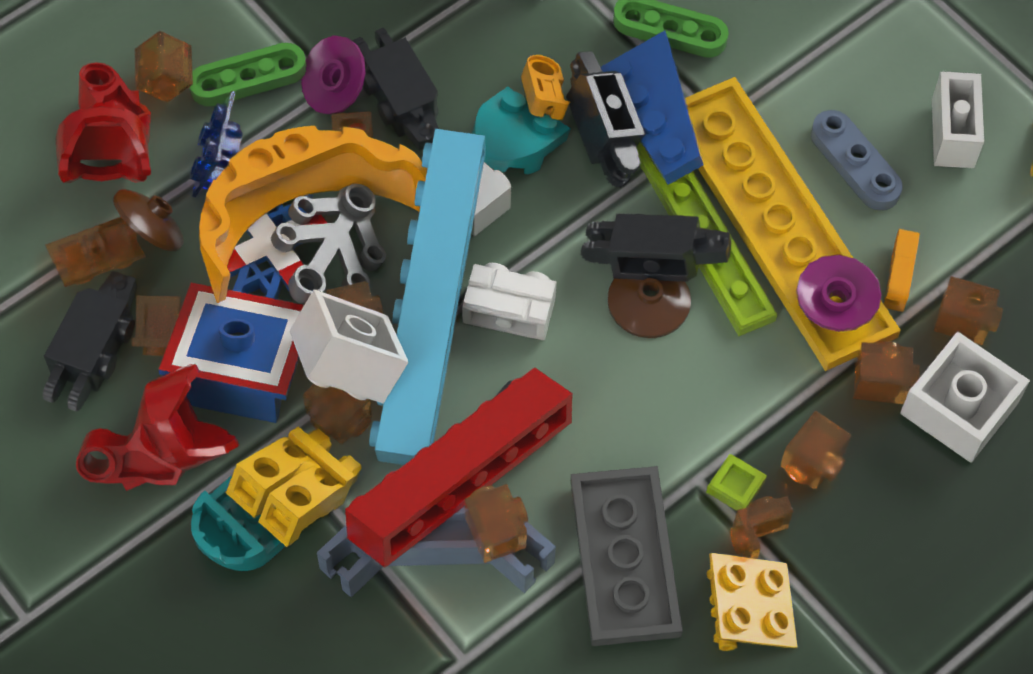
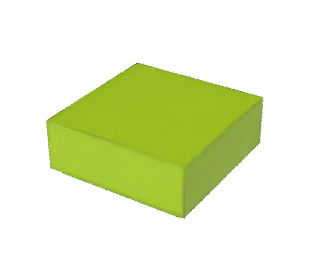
(736, 483)

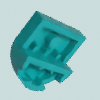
(514, 134)
(230, 533)

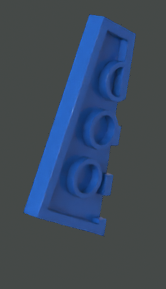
(660, 105)

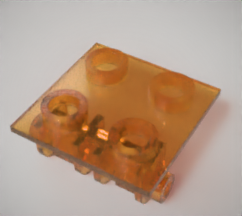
(95, 251)

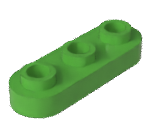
(688, 25)
(260, 64)

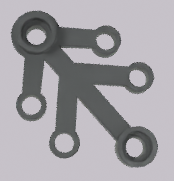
(355, 206)

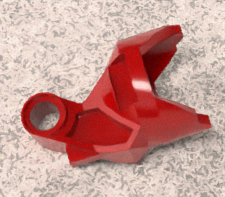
(105, 127)
(163, 441)

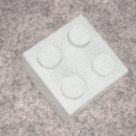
(348, 347)
(964, 397)

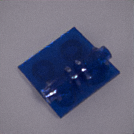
(220, 143)

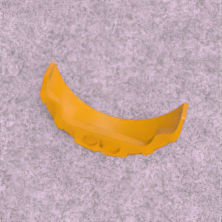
(292, 166)

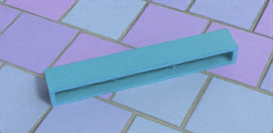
(431, 292)

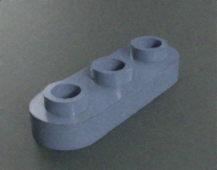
(859, 173)

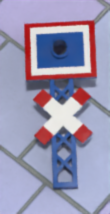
(248, 371)

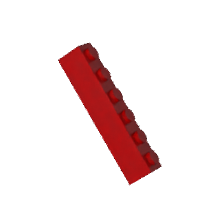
(466, 458)

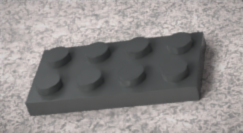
(625, 556)

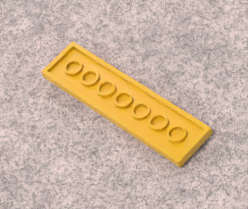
(773, 212)

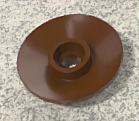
(149, 218)
(649, 315)

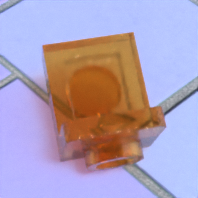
(155, 322)
(759, 519)

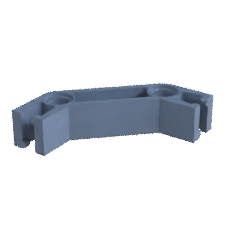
(446, 545)

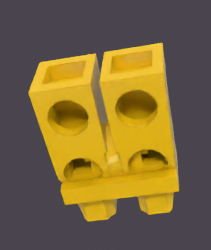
(293, 483)

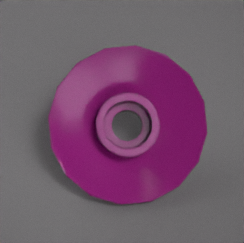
(333, 75)
(841, 278)

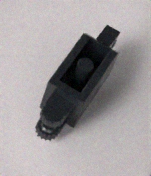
(401, 88)
(605, 118)
(654, 246)
(90, 339)

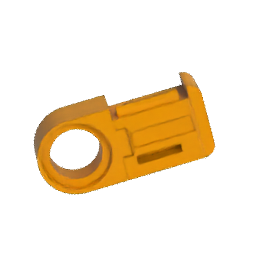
(543, 87)
(901, 269)

